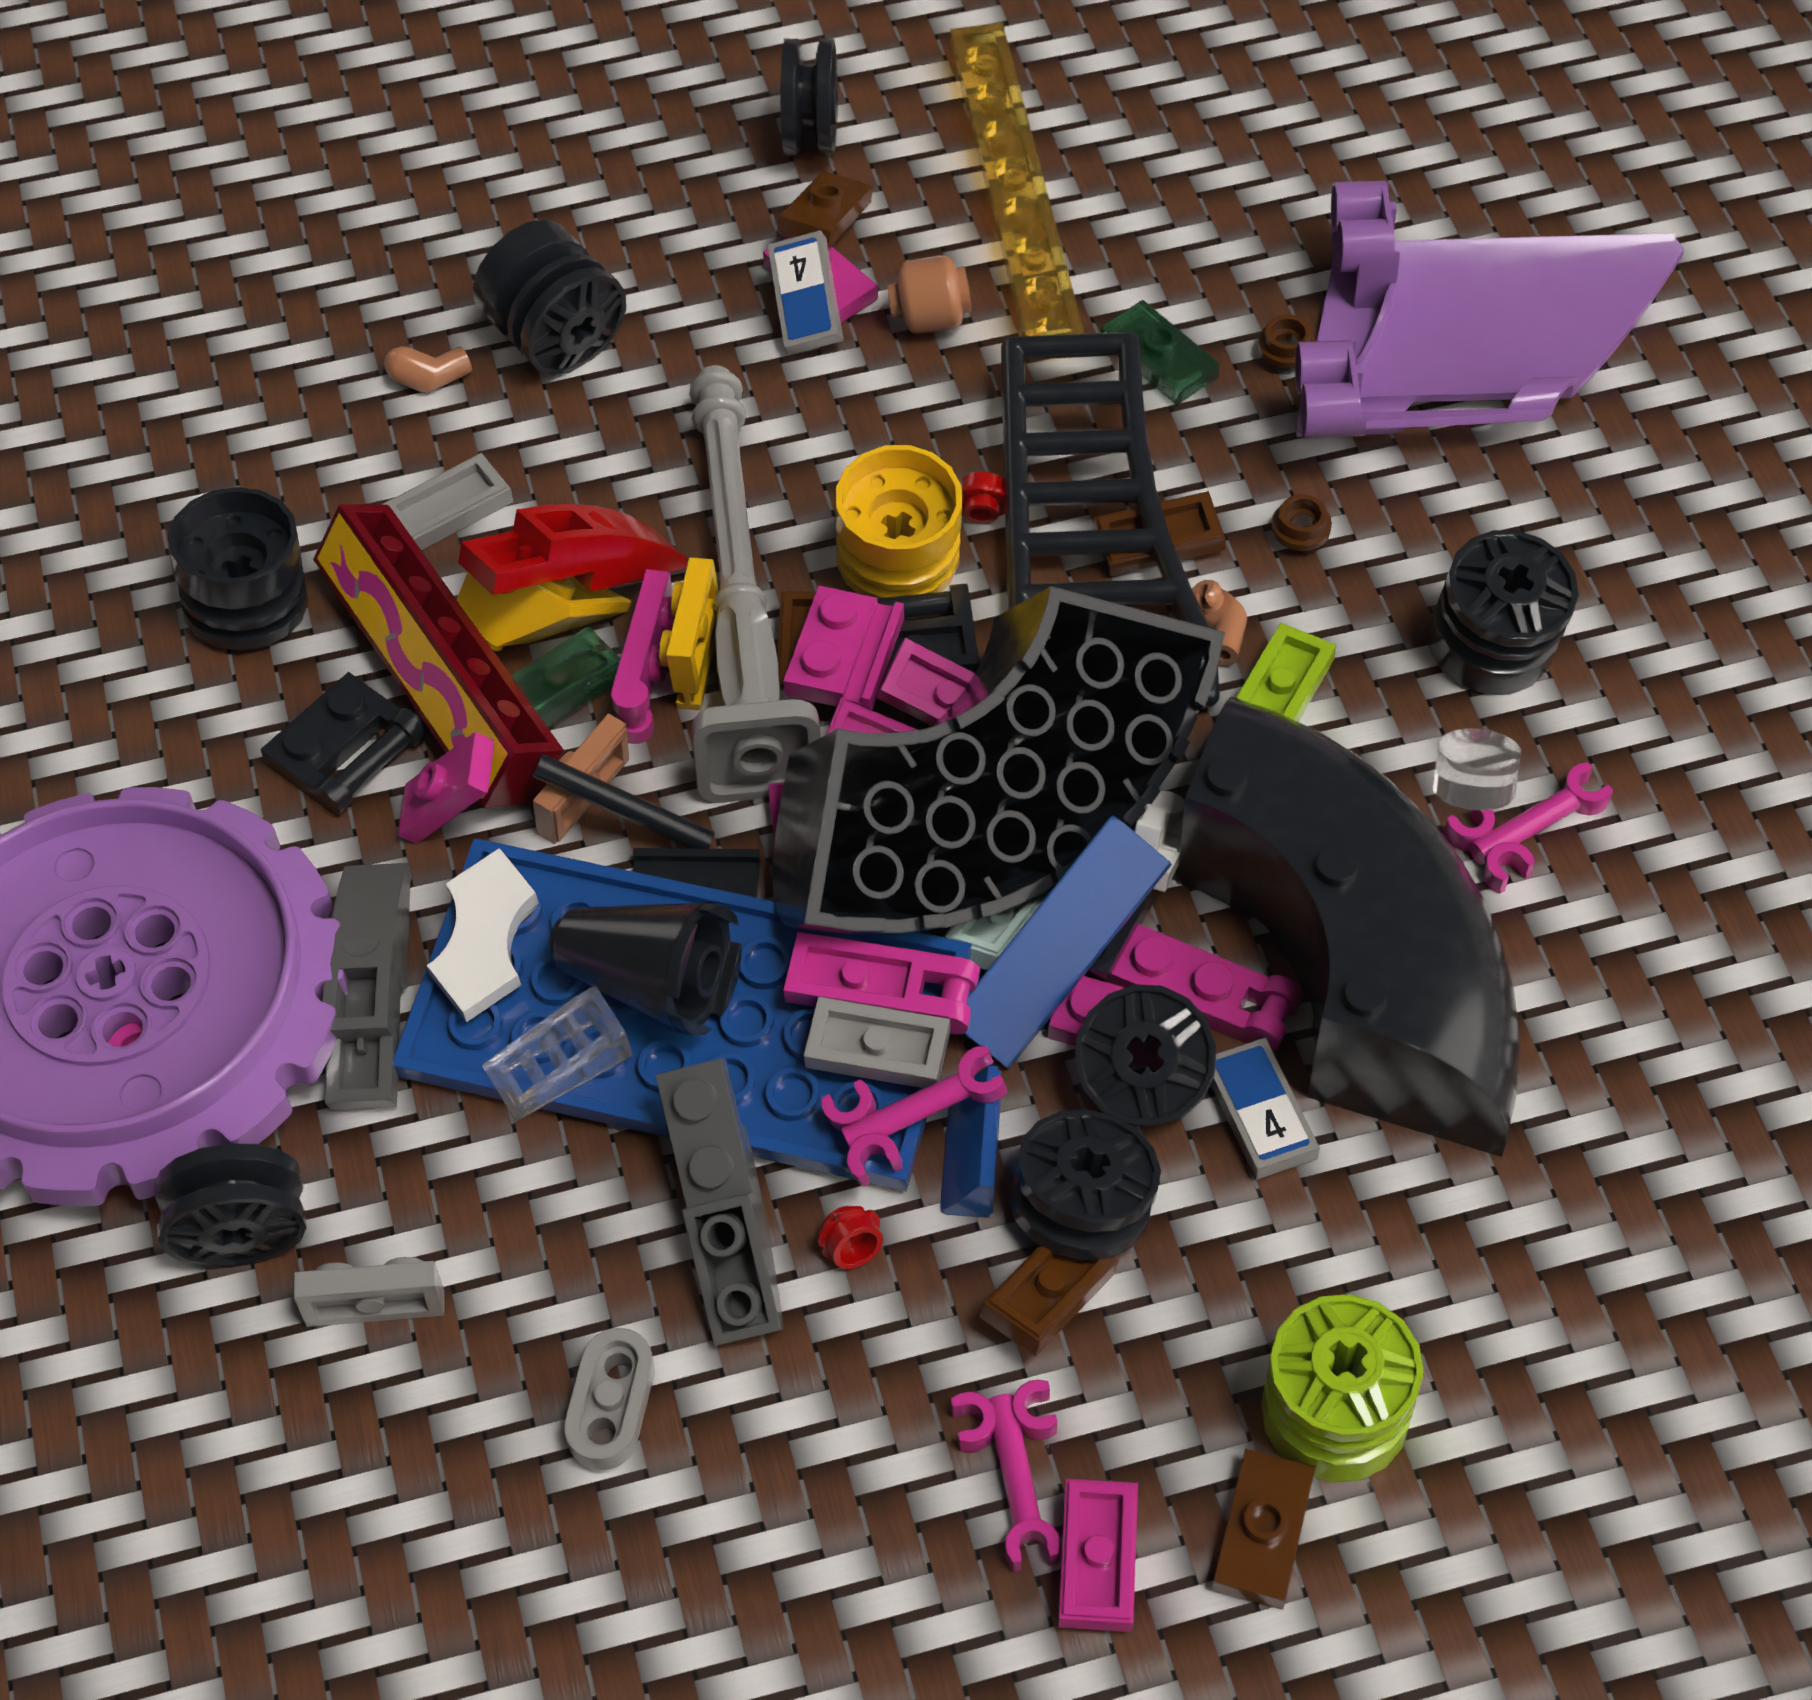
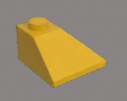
(536, 610)

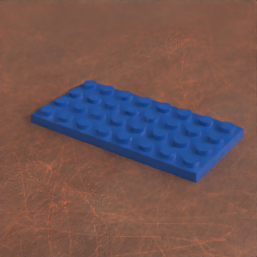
(756, 1035)

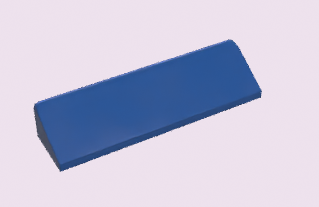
(1062, 940)

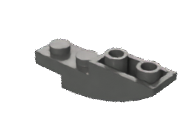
(374, 956)
(722, 1202)

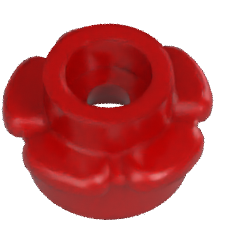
(982, 497)
(850, 1236)

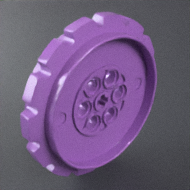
(209, 1067)

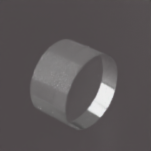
(1476, 769)

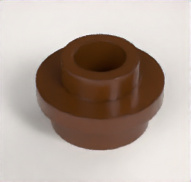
(1279, 340)
(1305, 512)

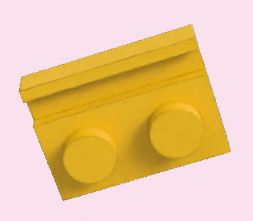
(692, 641)

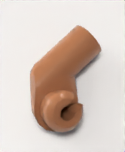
(424, 371)
(1222, 614)

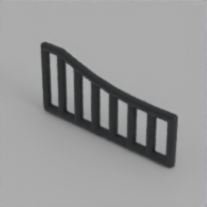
(1139, 488)

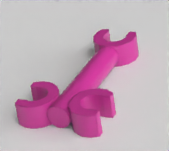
(1502, 844)
(869, 1129)
(1007, 1421)

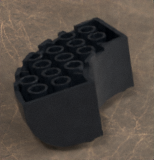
(1002, 794)
(1370, 918)

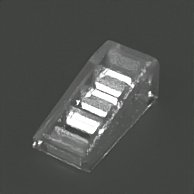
(563, 1024)

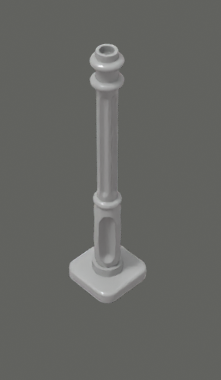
(751, 736)

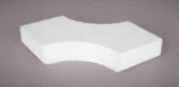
(477, 960)

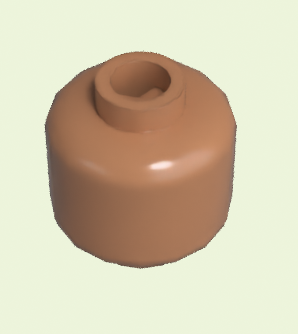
(930, 294)

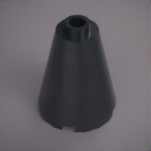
(654, 957)

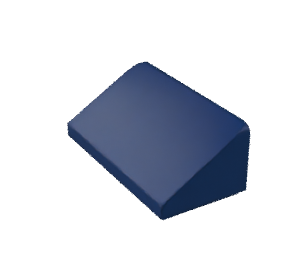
(971, 1154)

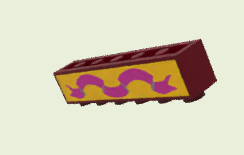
(433, 647)

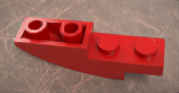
(566, 541)

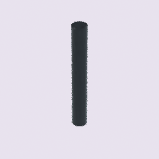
(622, 803)

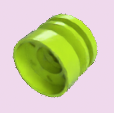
(1341, 1421)

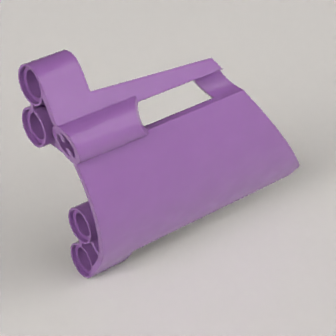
(1464, 320)

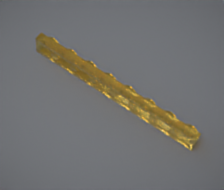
(1014, 182)

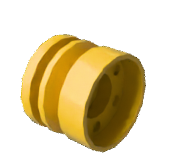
(898, 522)

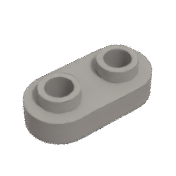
(608, 1402)

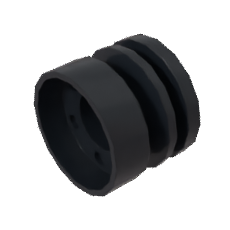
(549, 297)
(238, 568)
(1502, 612)

